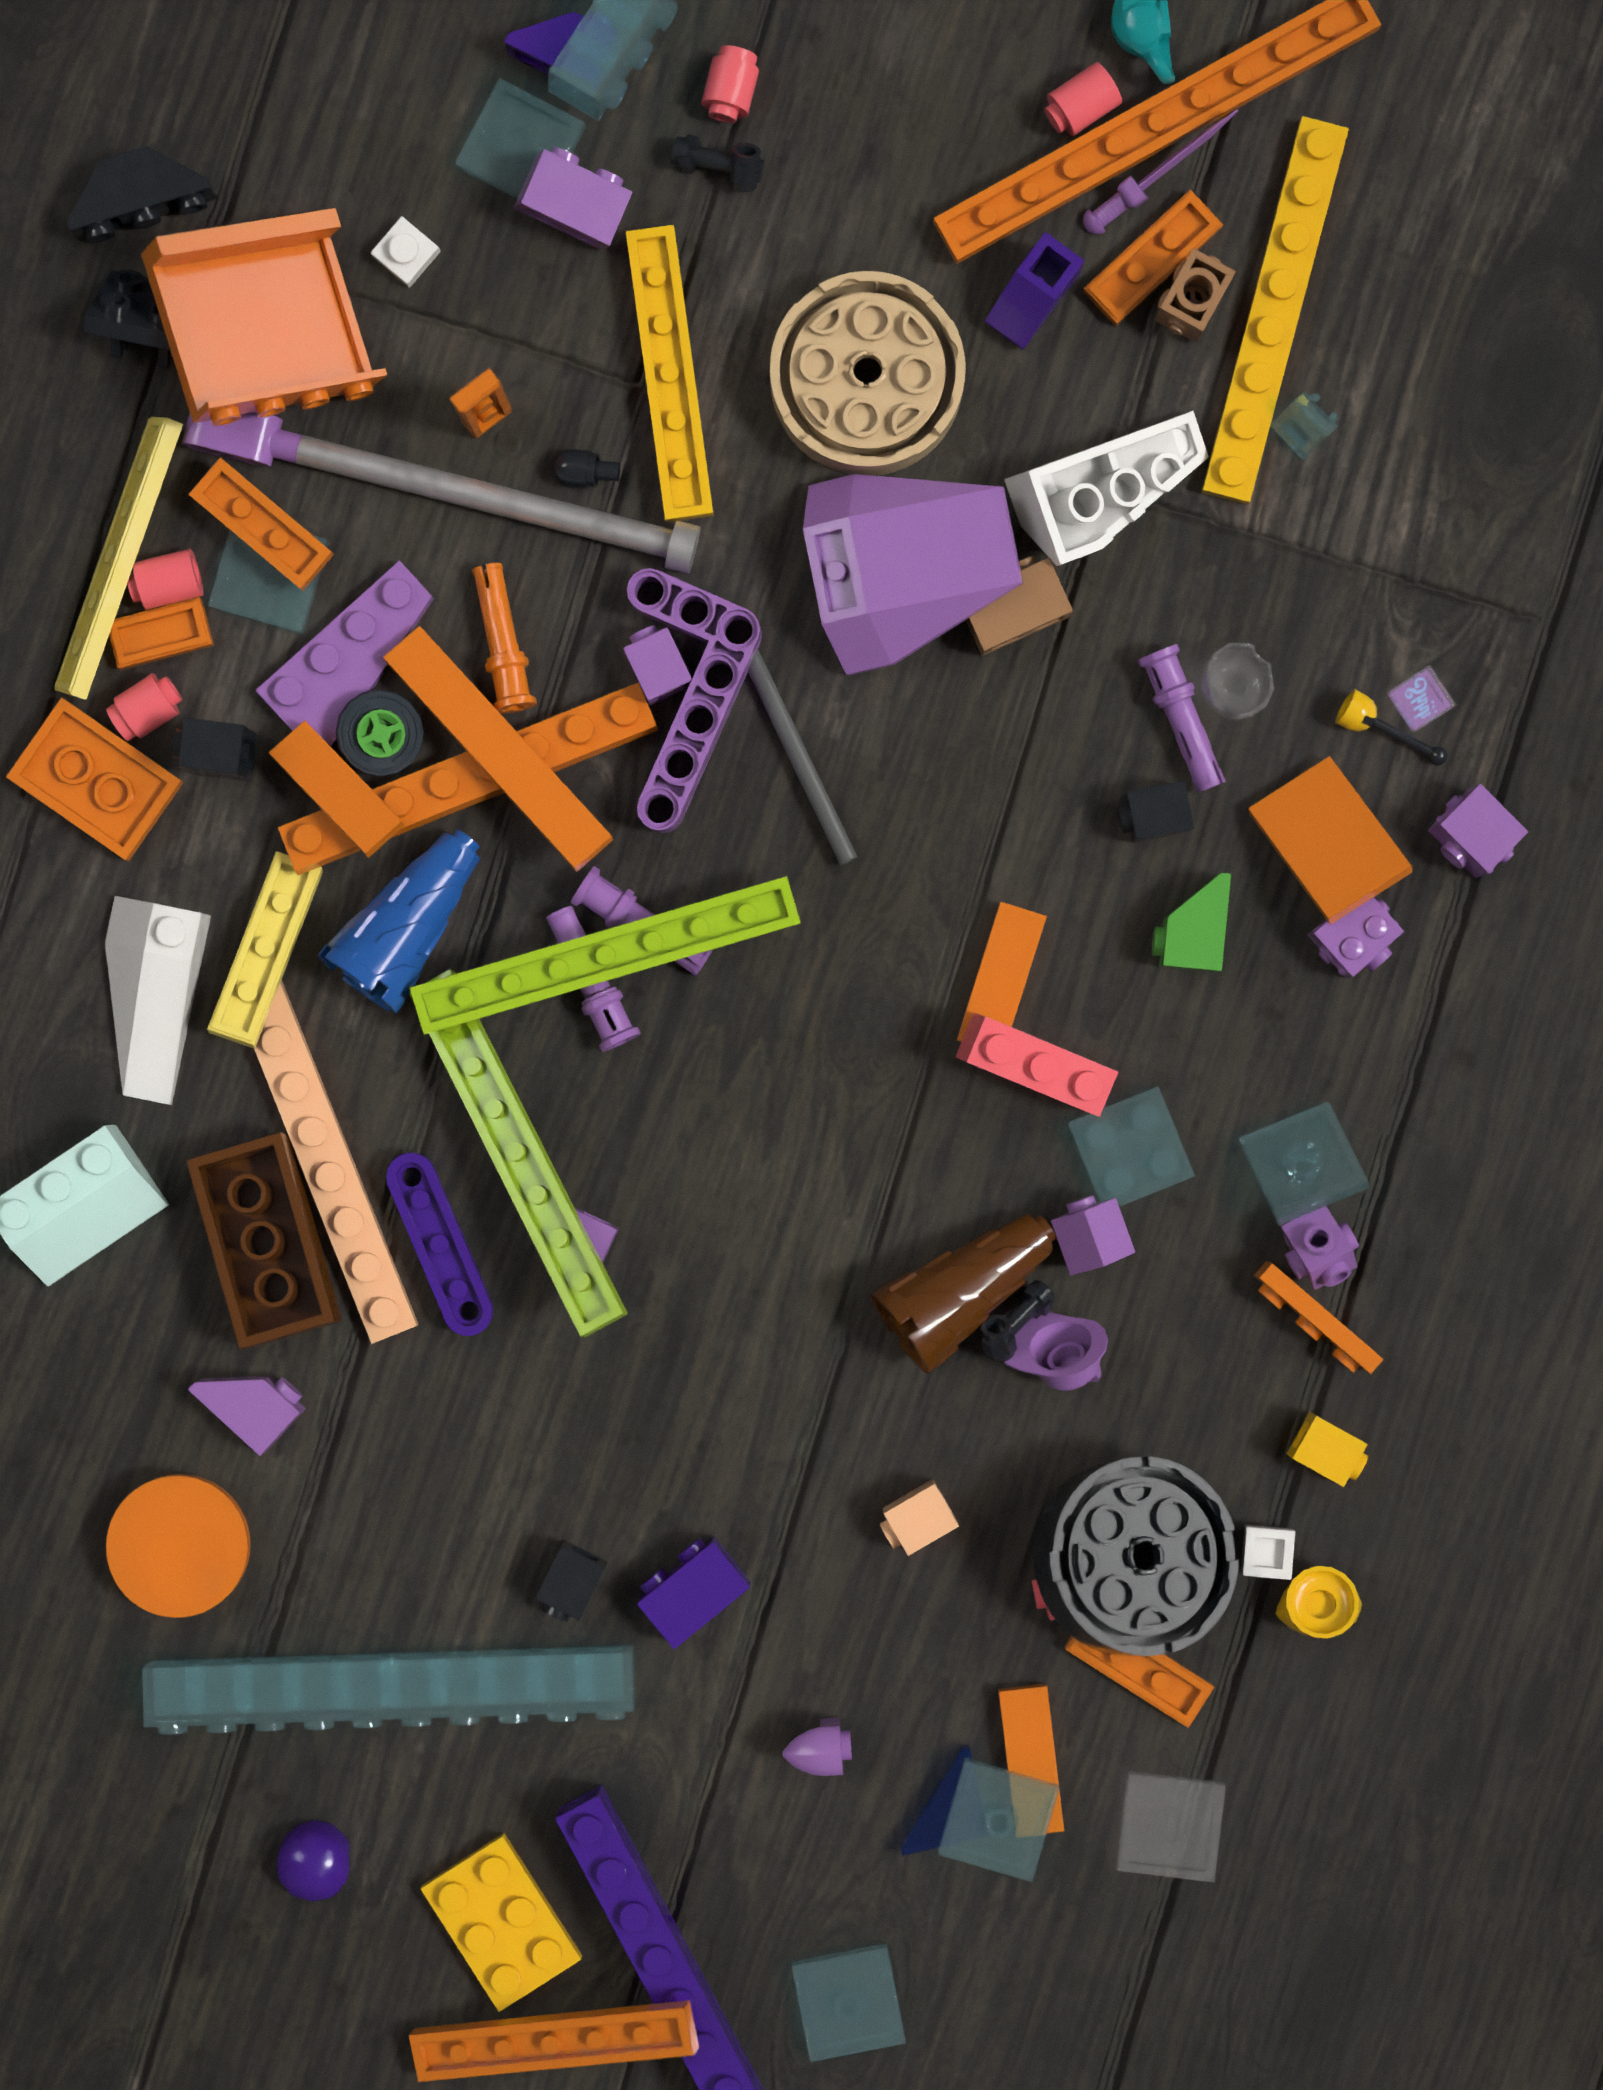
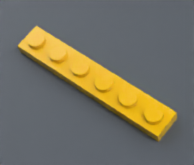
(669, 373)

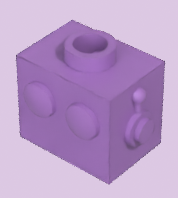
(1477, 831)
(1357, 938)

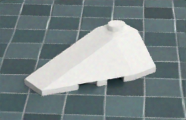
(1095, 493)

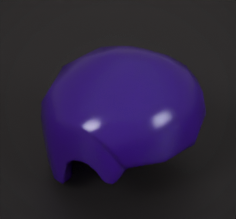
(313, 1861)

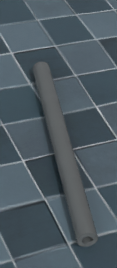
(800, 760)

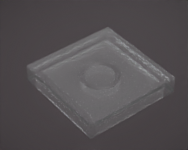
(1171, 1826)

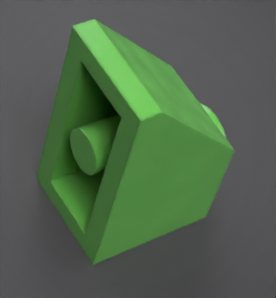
(1195, 930)

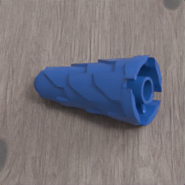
(400, 926)

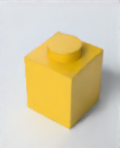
(1328, 1450)

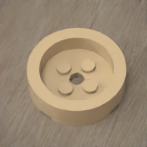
(875, 424)

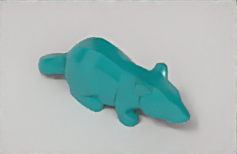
(1144, 31)

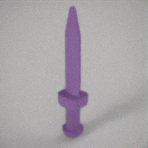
(1131, 193)

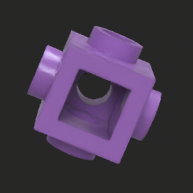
(1320, 1248)

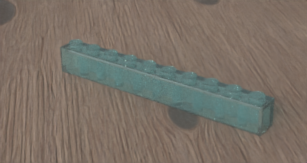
(389, 1687)

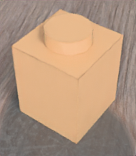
(918, 1518)

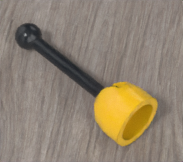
(1360, 713)

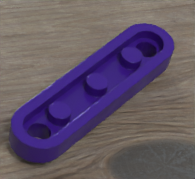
(440, 1244)

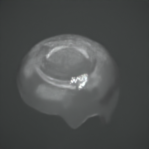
(1237, 681)

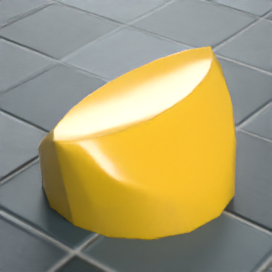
(1320, 1603)

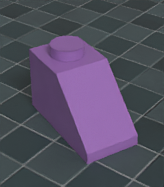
(252, 1406)

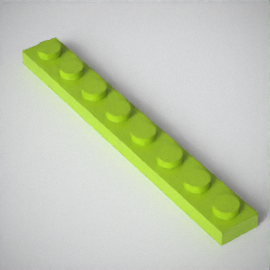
(605, 955)
(528, 1175)

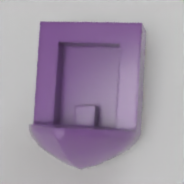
(820, 1749)

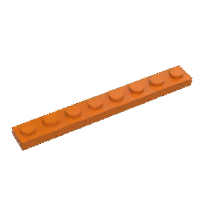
(463, 783)

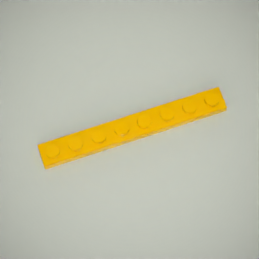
(1275, 310)

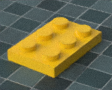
(501, 1922)

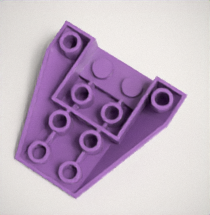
(904, 561)

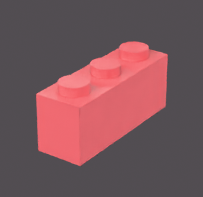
(1036, 1064)

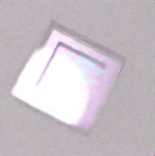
(1421, 699)

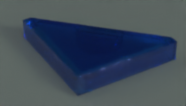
(930, 1825)

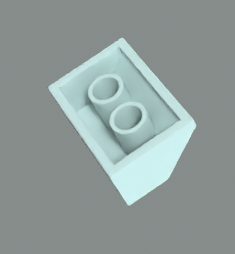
(78, 1205)

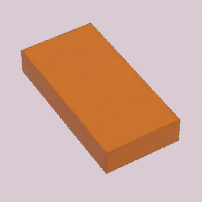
(160, 633)

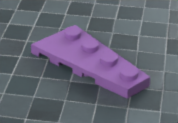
(347, 654)

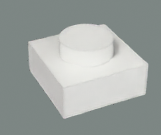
(405, 252)
(1267, 1552)

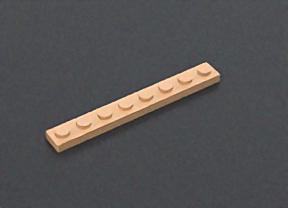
(332, 1173)

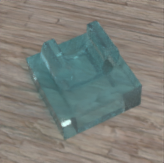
(1304, 424)

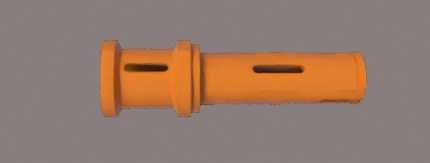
(506, 661)

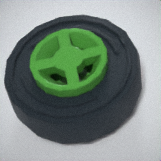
(399, 741)

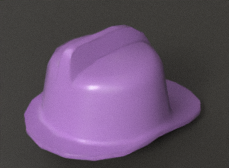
(1060, 1350)

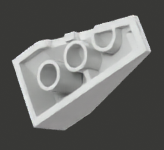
(153, 980)

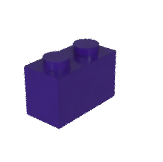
(692, 1591)

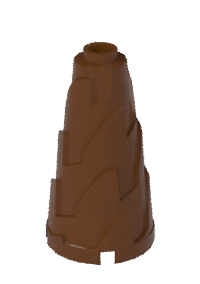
(959, 1289)

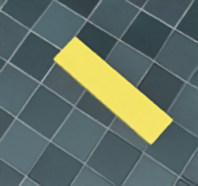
(264, 952)

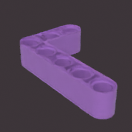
(699, 693)

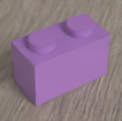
(573, 198)

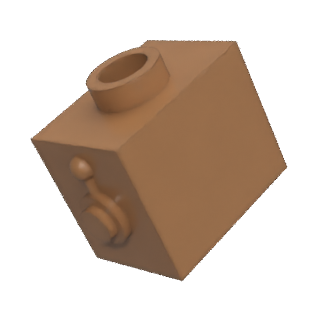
(1199, 277)

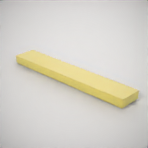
(118, 557)

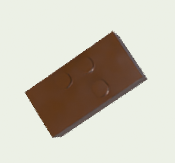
(264, 1241)

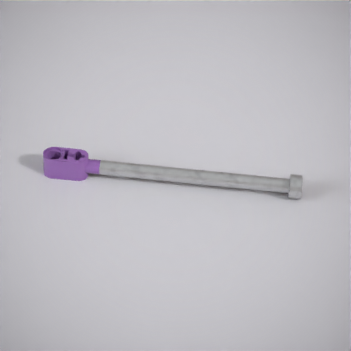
(261, 439)

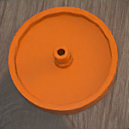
(178, 1545)

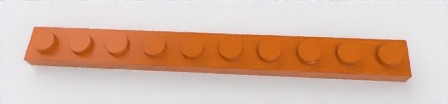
(1154, 125)

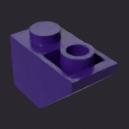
(1034, 291)

